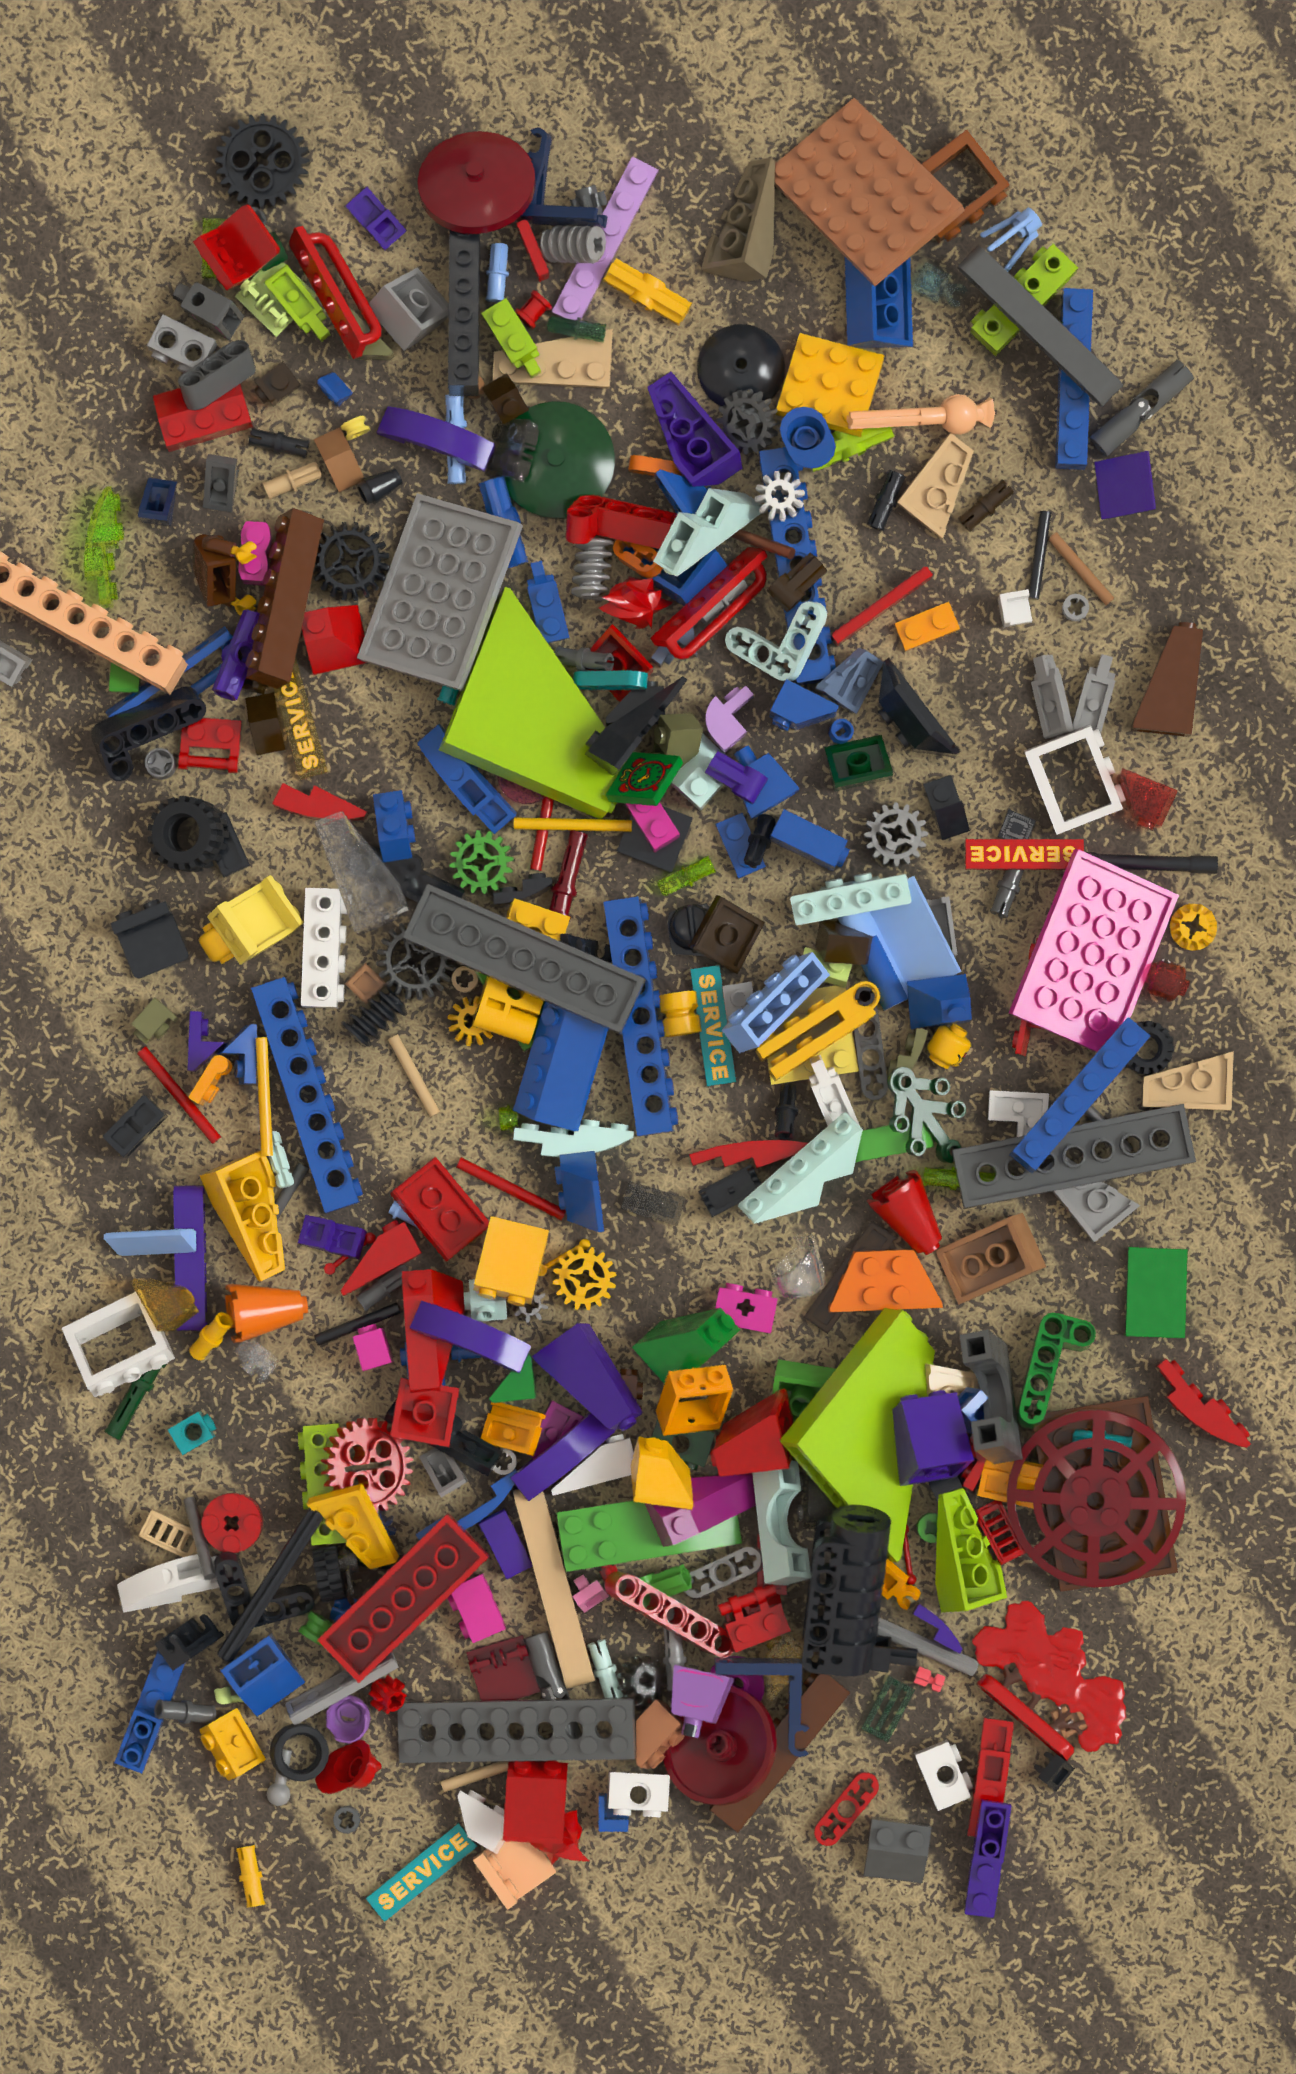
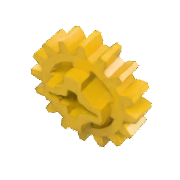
(580, 1292)

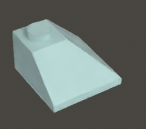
(693, 781)

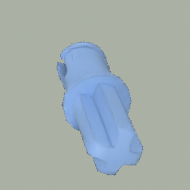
(497, 272)

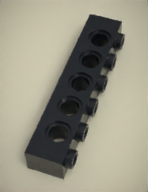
(464, 314)

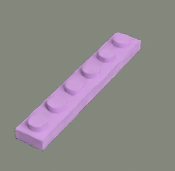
(620, 212)

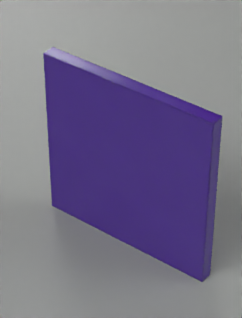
(1125, 485)

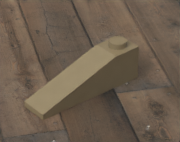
(747, 238)

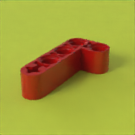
(616, 520)

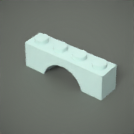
(781, 1557)

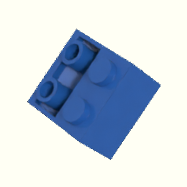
(263, 1675)

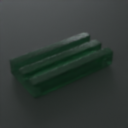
(899, 1686)

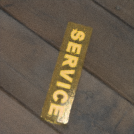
(301, 727)

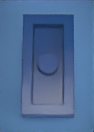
(735, 836)

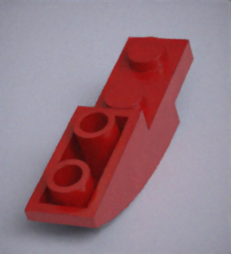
(1208, 1416)
(991, 1766)

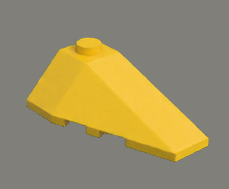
(246, 1205)

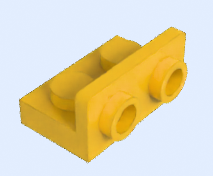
(231, 1745)

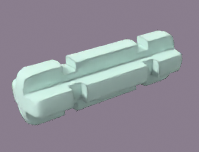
(280, 1163)

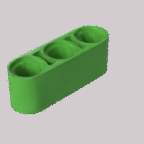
(884, 1142)

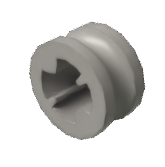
(1084, 610)

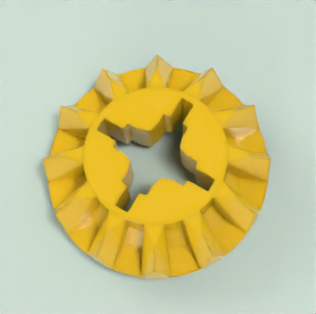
(1180, 932)

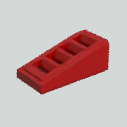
(1011, 1554)

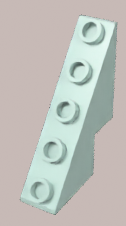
(697, 534)
(801, 1178)

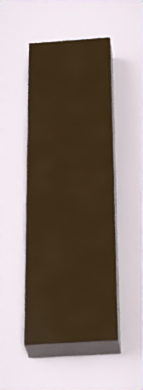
(871, 1239)

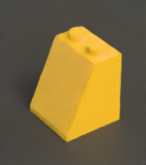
(510, 1261)

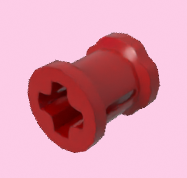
(533, 309)

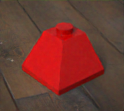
(333, 637)

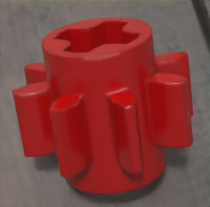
(387, 1694)

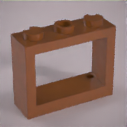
(993, 196)

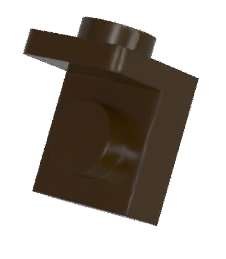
(276, 384)

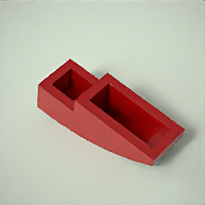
(316, 805)

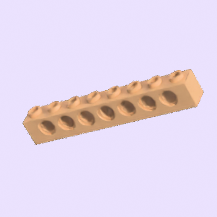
(161, 675)

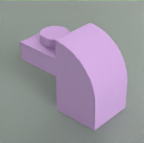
(721, 723)

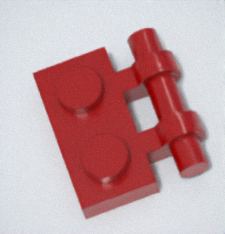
(757, 1626)

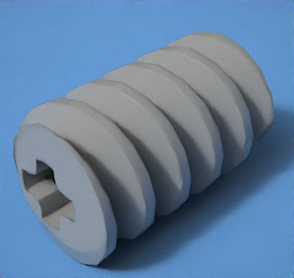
(573, 244)
(591, 569)

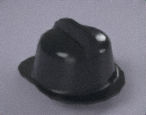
(683, 926)

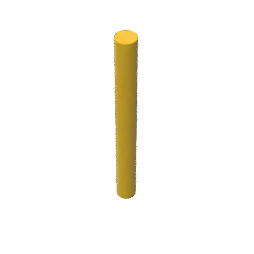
(573, 824)
(264, 1096)

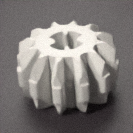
(786, 489)

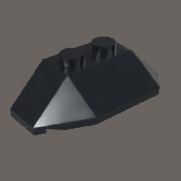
(910, 716)

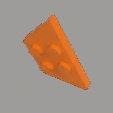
(884, 1281)

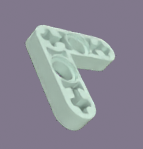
(786, 652)

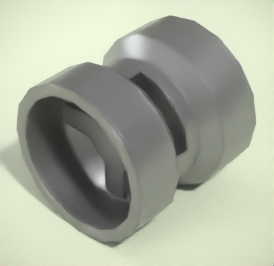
(156, 760)

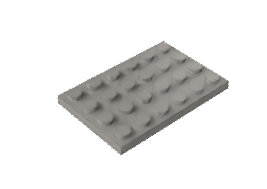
(439, 592)

